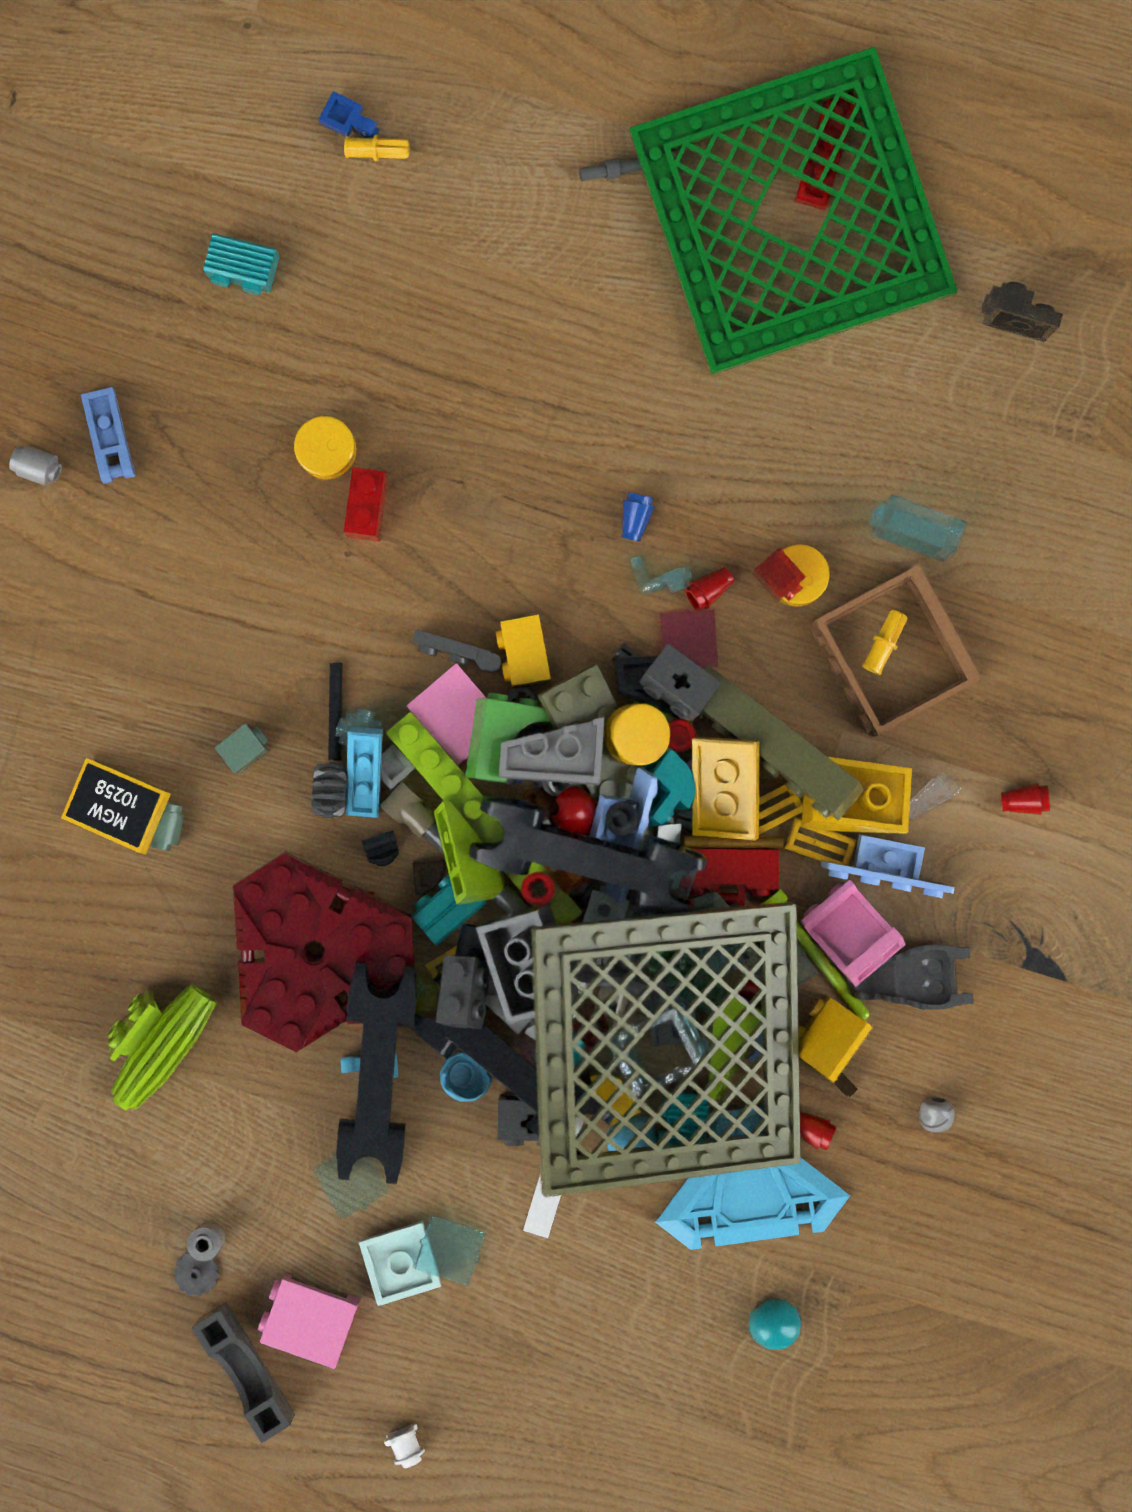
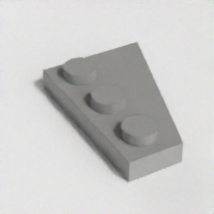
(556, 756)

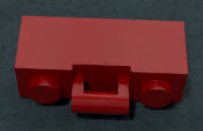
(741, 867)

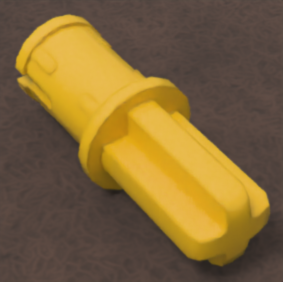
(376, 147)
(885, 642)

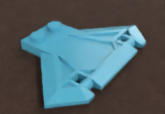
(751, 1202)

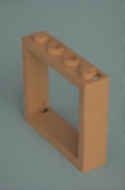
(942, 628)

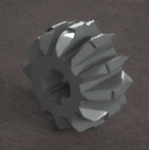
(329, 790)

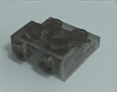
(1011, 311)

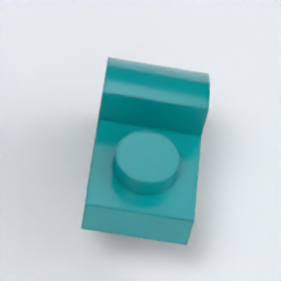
(674, 787)

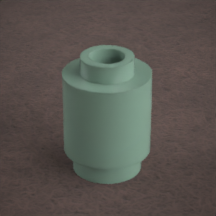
(169, 828)

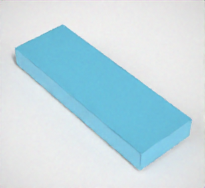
(363, 771)

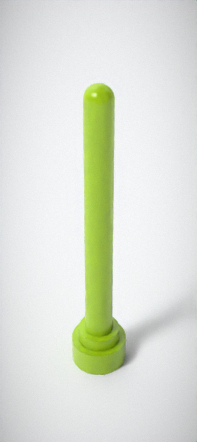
(821, 960)

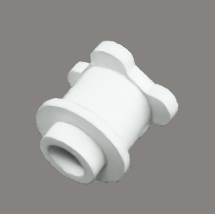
(405, 1446)

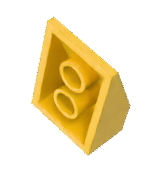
(879, 808)
(830, 1037)

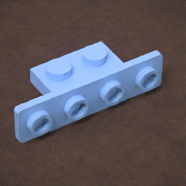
(643, 792)
(888, 861)

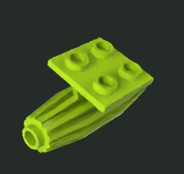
(155, 1042)

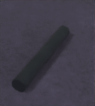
(335, 710)

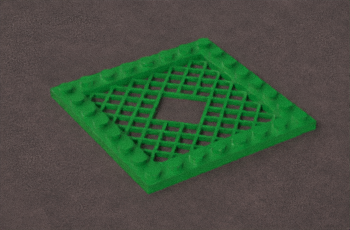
(712, 120)

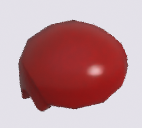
(575, 810)

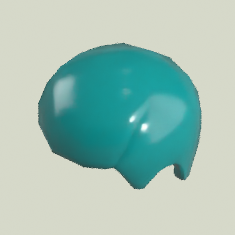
(775, 1324)

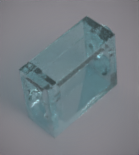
(917, 527)
(694, 1044)

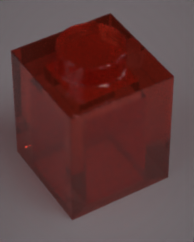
(779, 576)

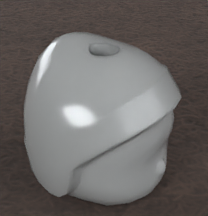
(936, 1114)

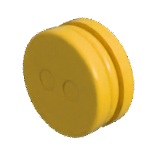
(325, 447)
(814, 568)
(637, 734)

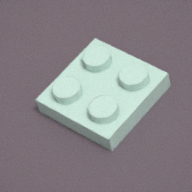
(391, 1264)

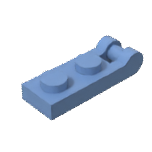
(107, 434)

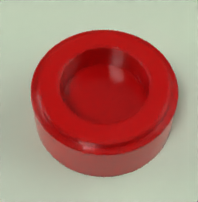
(681, 735)

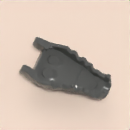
(917, 978)

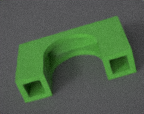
(496, 723)

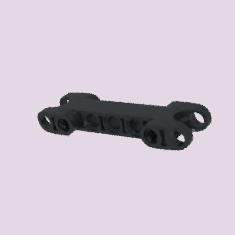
(533, 841)
(381, 1015)
(498, 1060)

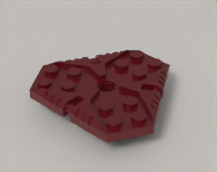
(292, 991)

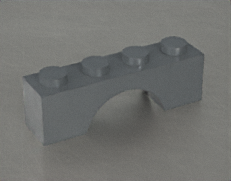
(260, 1395)

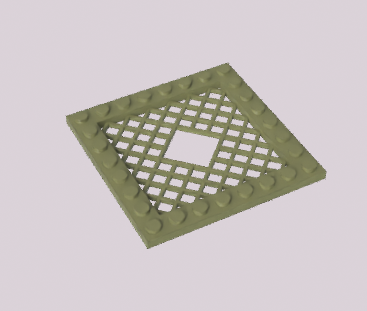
(597, 1170)

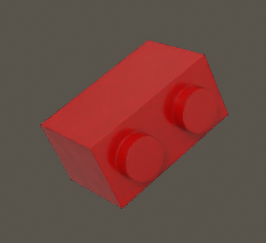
(365, 504)

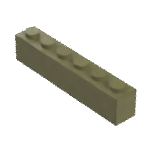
(781, 749)

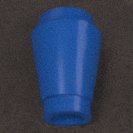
(636, 515)

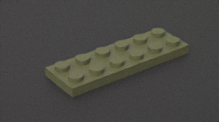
(581, 701)

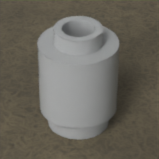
(35, 465)
(212, 1234)

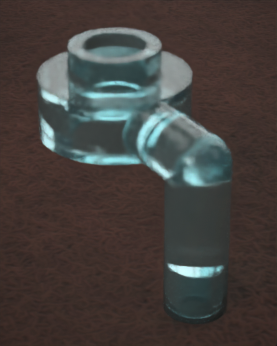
(673, 580)

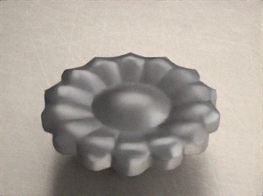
(195, 1275)

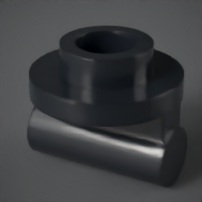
(622, 818)
(381, 848)

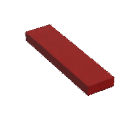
(807, 193)

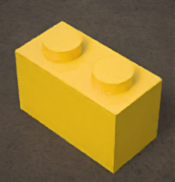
(524, 651)

